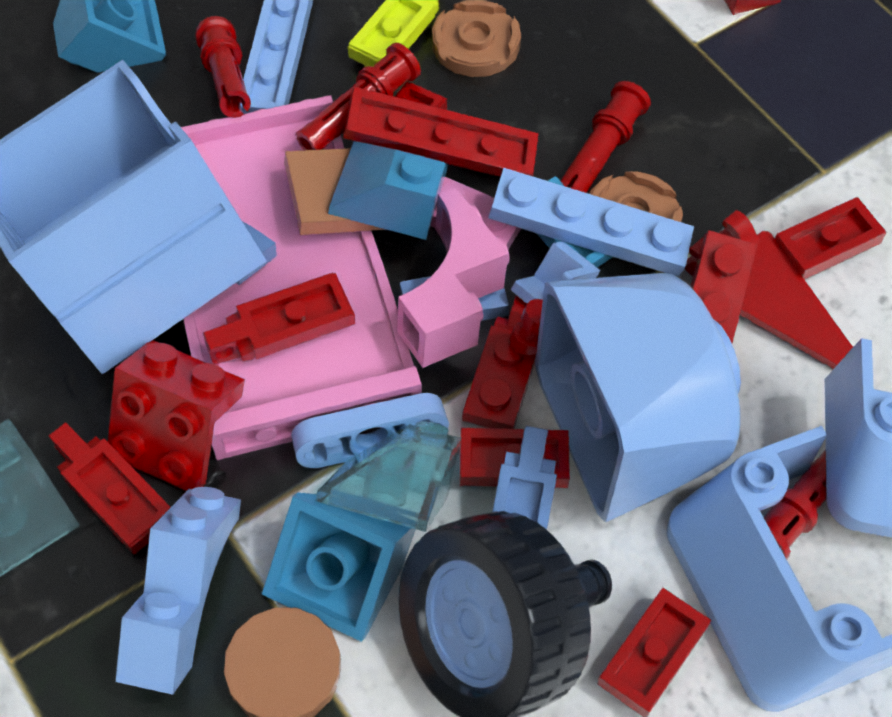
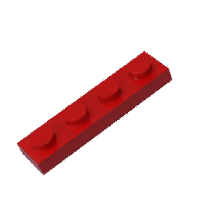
(439, 134)

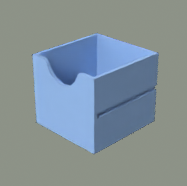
(116, 218)

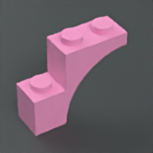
(445, 310)

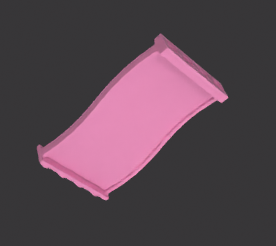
(322, 375)

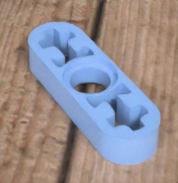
(336, 435)

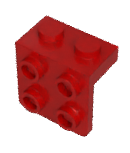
(168, 412)

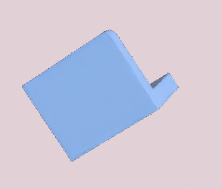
(558, 265)

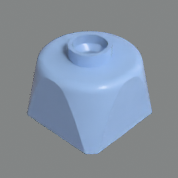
(637, 384)

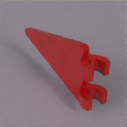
(780, 296)

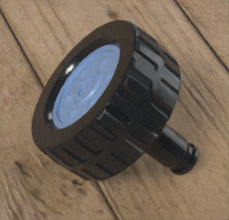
(497, 614)

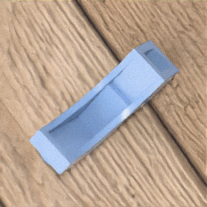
(181, 559)

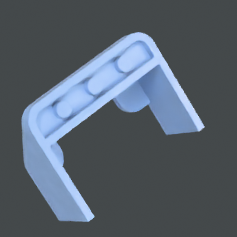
(858, 445)
(751, 593)

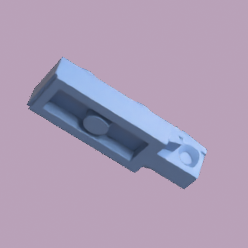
(527, 479)

